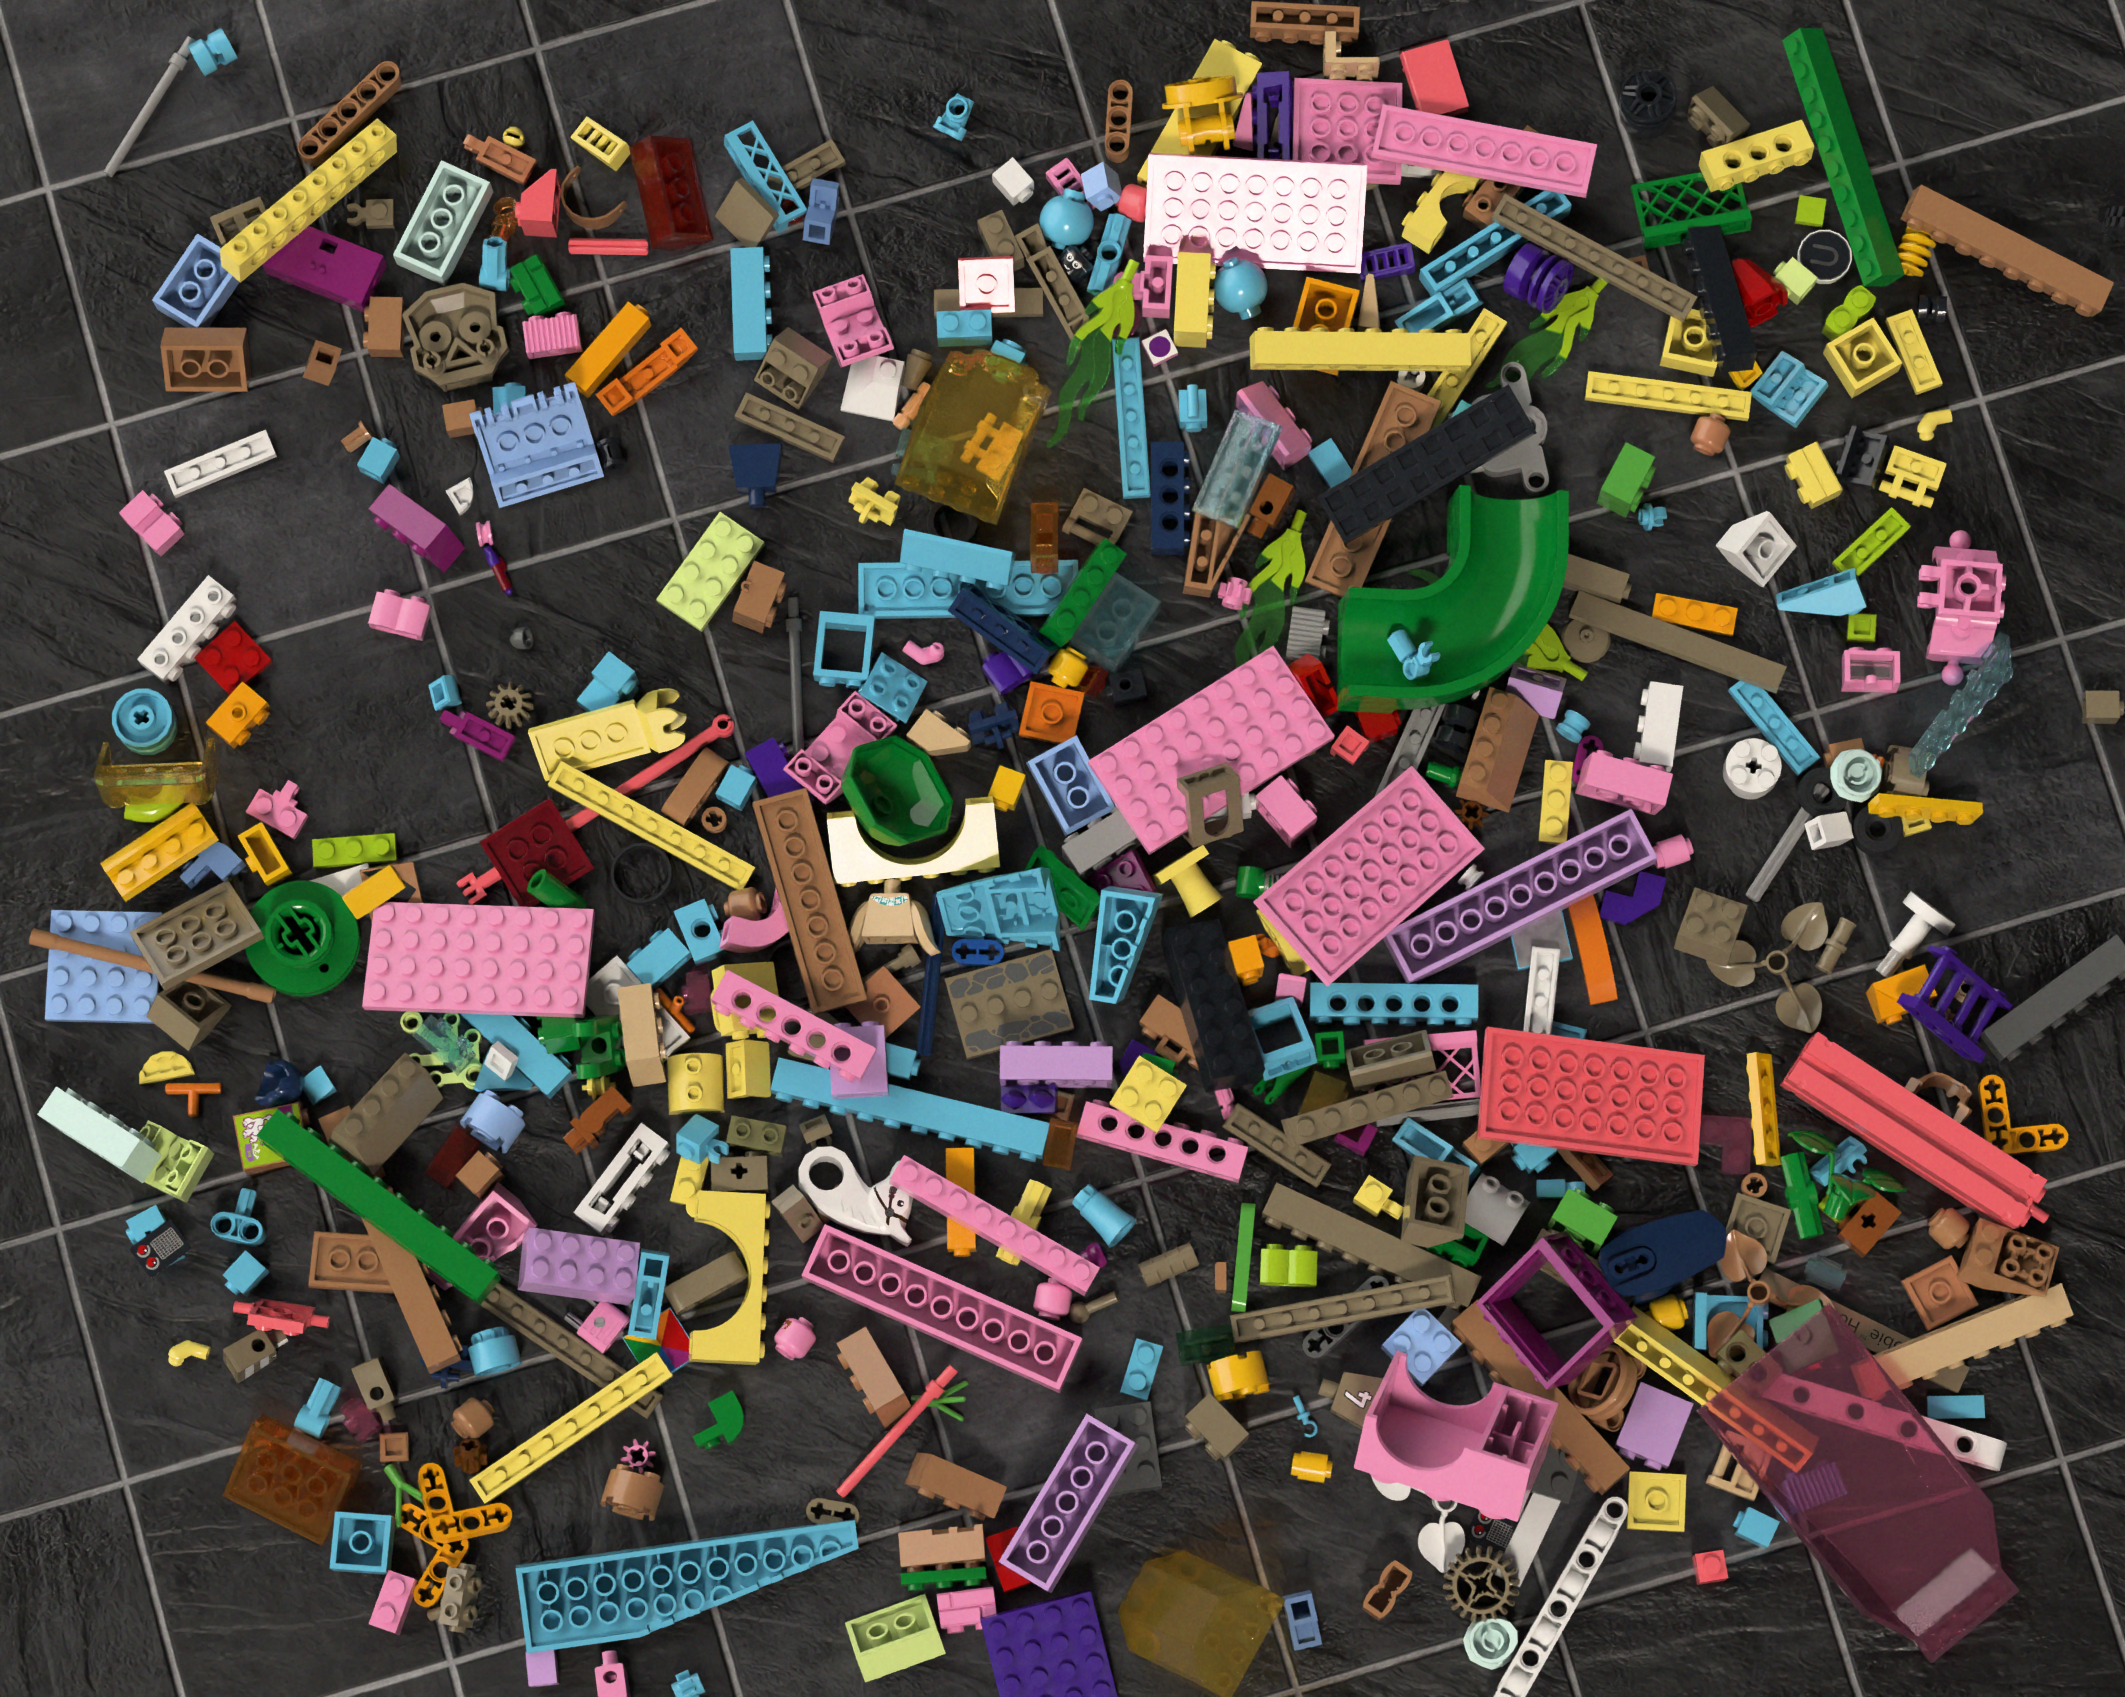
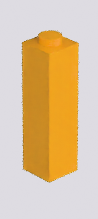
(609, 348)
(960, 1171)

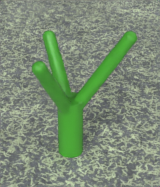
(944, 1399)
(401, 1485)

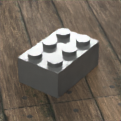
(1136, 1424)

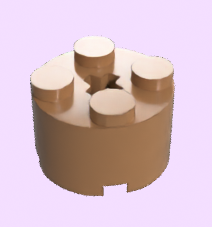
(632, 1492)

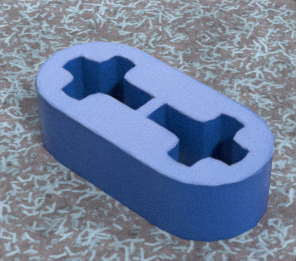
(977, 959)

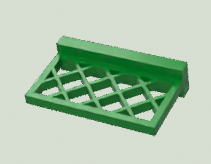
(1674, 231)

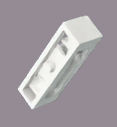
(625, 1197)

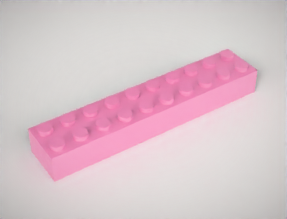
(942, 1308)

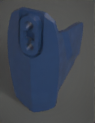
(1672, 1253)

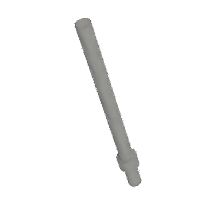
(177, 62)

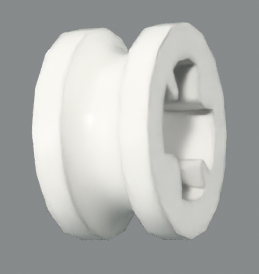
(1471, 877)

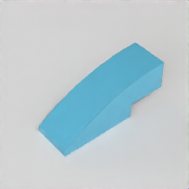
(1442, 308)
(1421, 1142)

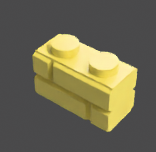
(1812, 475)

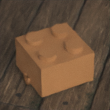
(757, 600)

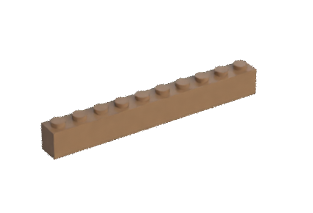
(409, 1284)

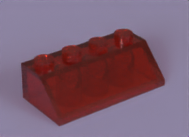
(670, 192)

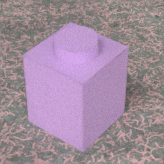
(542, 1668)

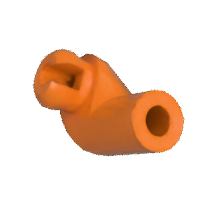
(1267, 946)

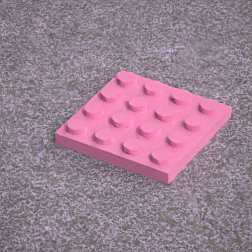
(1341, 123)

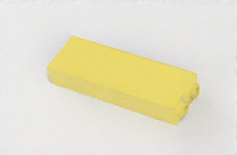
(1220, 60)

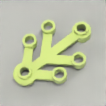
(430, 1060)

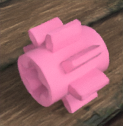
(1234, 593)
(638, 1448)

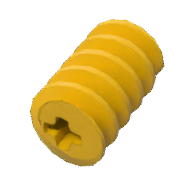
(1913, 249)

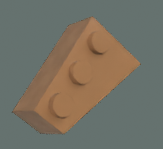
(873, 1377)

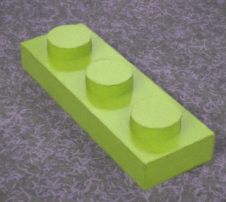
(1872, 543)
(354, 850)

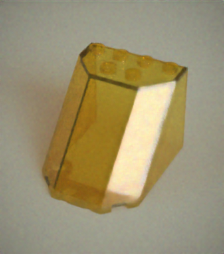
(973, 433)
(1197, 1621)

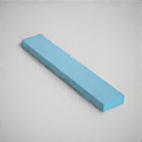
(1131, 420)

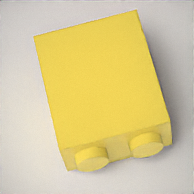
(758, 973)

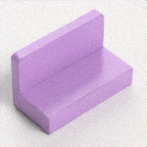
(1537, 689)

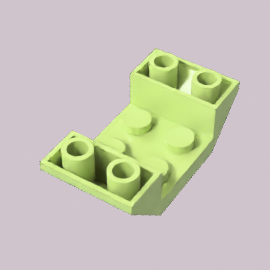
(180, 1162)

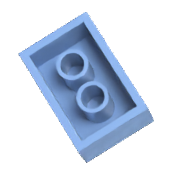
(196, 286)
(1070, 785)

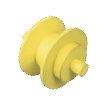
(597, 1086)

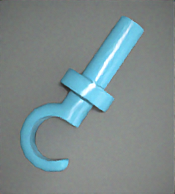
(1303, 1415)

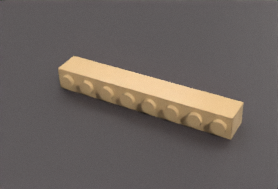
(1974, 1336)

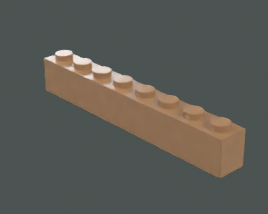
(2006, 251)
(1571, 1431)

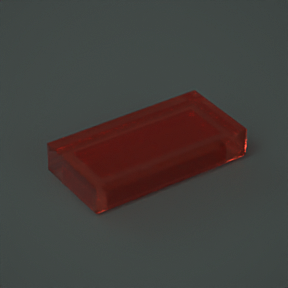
(452, 1158)

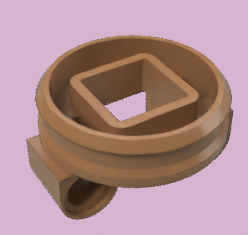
(1606, 1410)

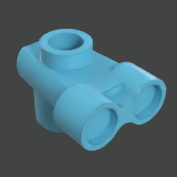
(952, 123)

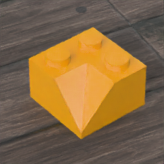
(1885, 994)

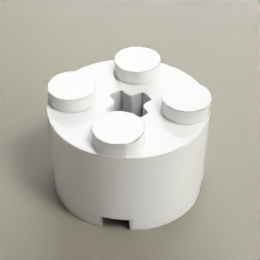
(1738, 775)

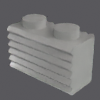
(1306, 634)

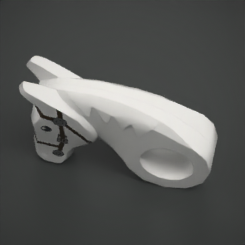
(853, 1204)

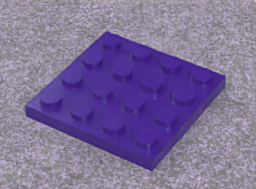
(1049, 1649)

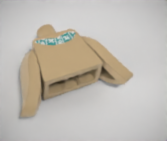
(892, 920)

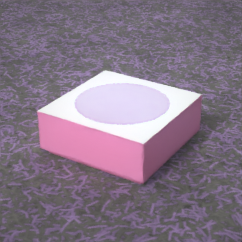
(1159, 348)

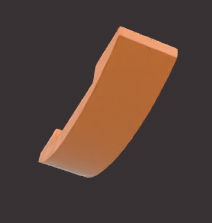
(648, 374)
(1593, 951)

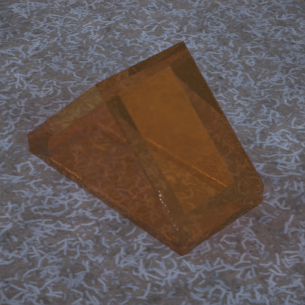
(1060, 1144)

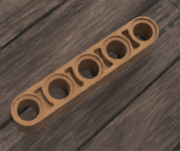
(352, 101)

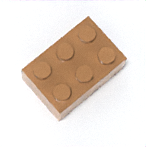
(206, 359)

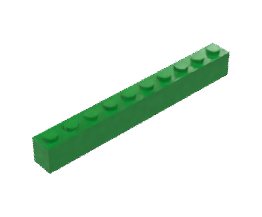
(1843, 157)
(379, 1207)

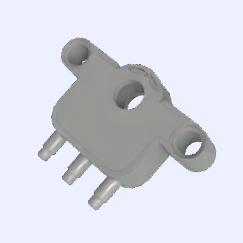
(1528, 455)

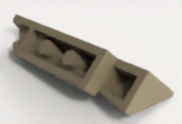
(1053, 280)

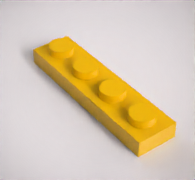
(1927, 808)
(1763, 1108)

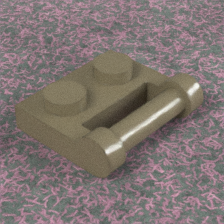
(1100, 513)

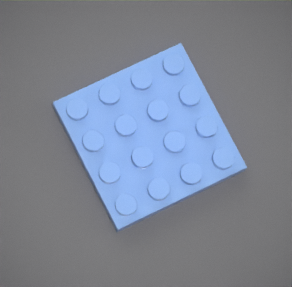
(95, 989)

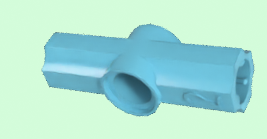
(1112, 240)

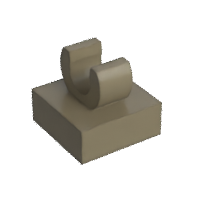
(816, 1129)

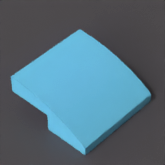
(1789, 389)

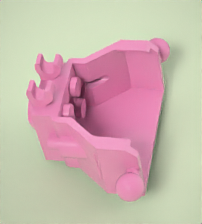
(1962, 621)

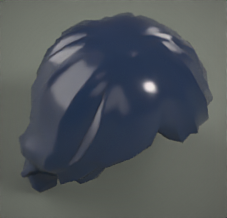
(280, 1085)

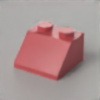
(540, 206)

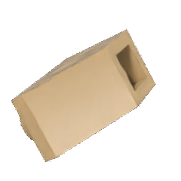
(936, 737)

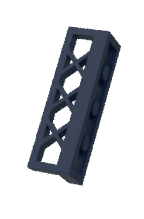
(1002, 628)

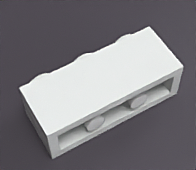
(1658, 725)

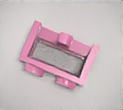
(1870, 670)

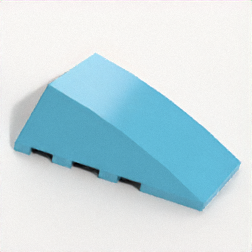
(1004, 907)

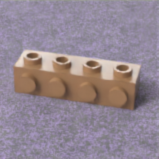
(1303, 22)
(1481, 206)

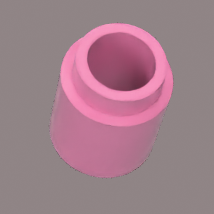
(1673, 851)

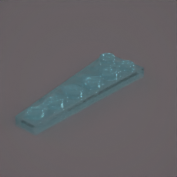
(1964, 706)

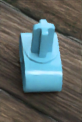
(241, 1221)

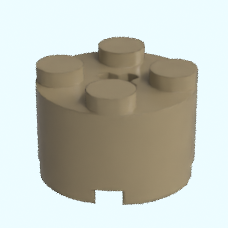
(1897, 775)

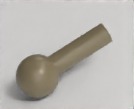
(1080, 1311)

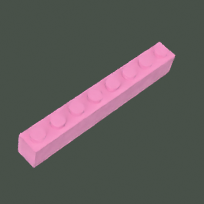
(994, 1225)

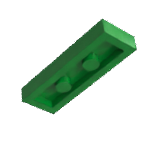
(943, 1578)

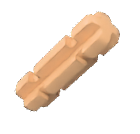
(911, 407)

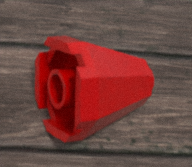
(1758, 291)

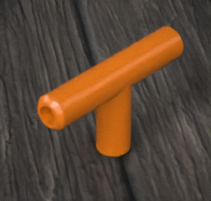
(673, 1008)
(193, 1091)

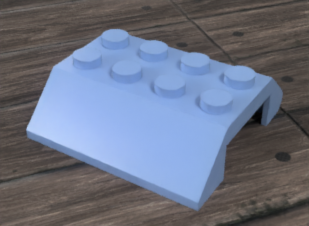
(537, 445)

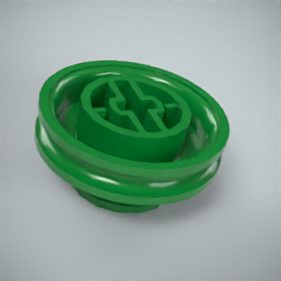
(336, 945)

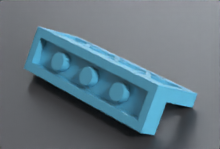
(753, 177)

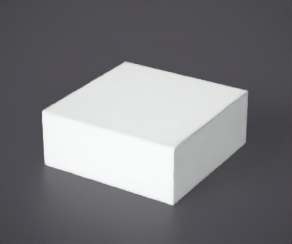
(501, 1060)

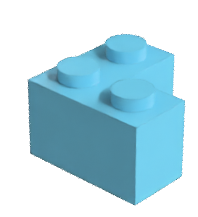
(611, 684)

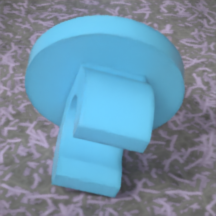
(1651, 516)

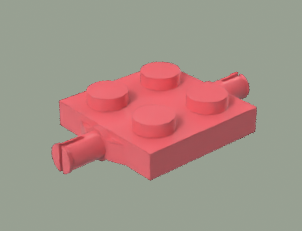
(280, 1315)

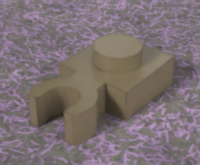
(376, 214)

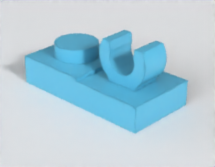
(1845, 1155)

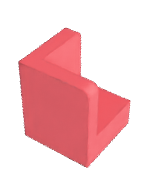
(1349, 745)

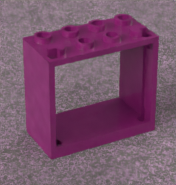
(1584, 1280)

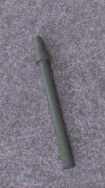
(794, 627)

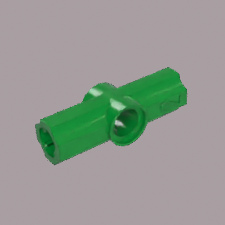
(1801, 1195)

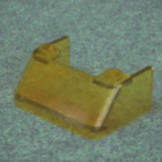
(156, 782)

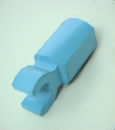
(1556, 1188)

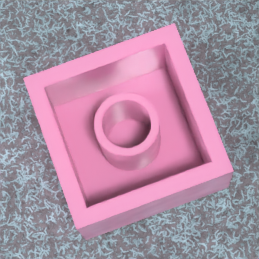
(1286, 810)

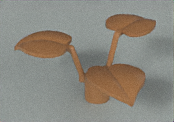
(1742, 1259)

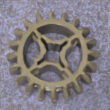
(1470, 1576)

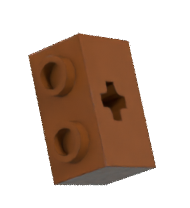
(1862, 1239)

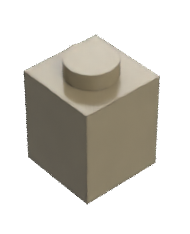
(2101, 707)

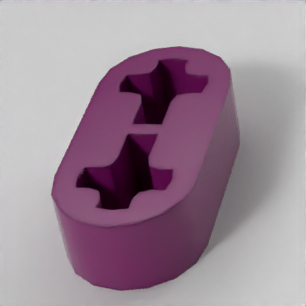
(1581, 755)

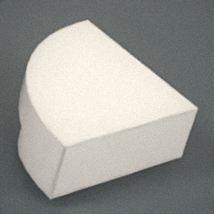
(461, 495)

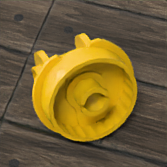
(1202, 92)

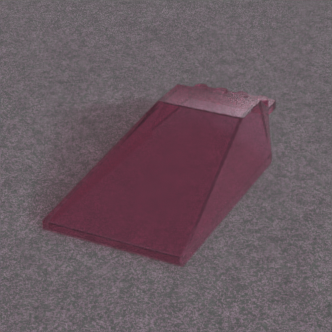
(1865, 1484)

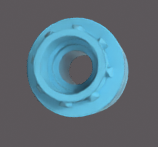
(493, 1351)

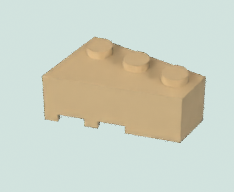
(641, 1034)

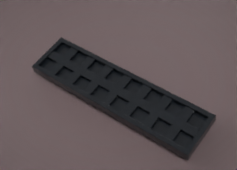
(1427, 464)

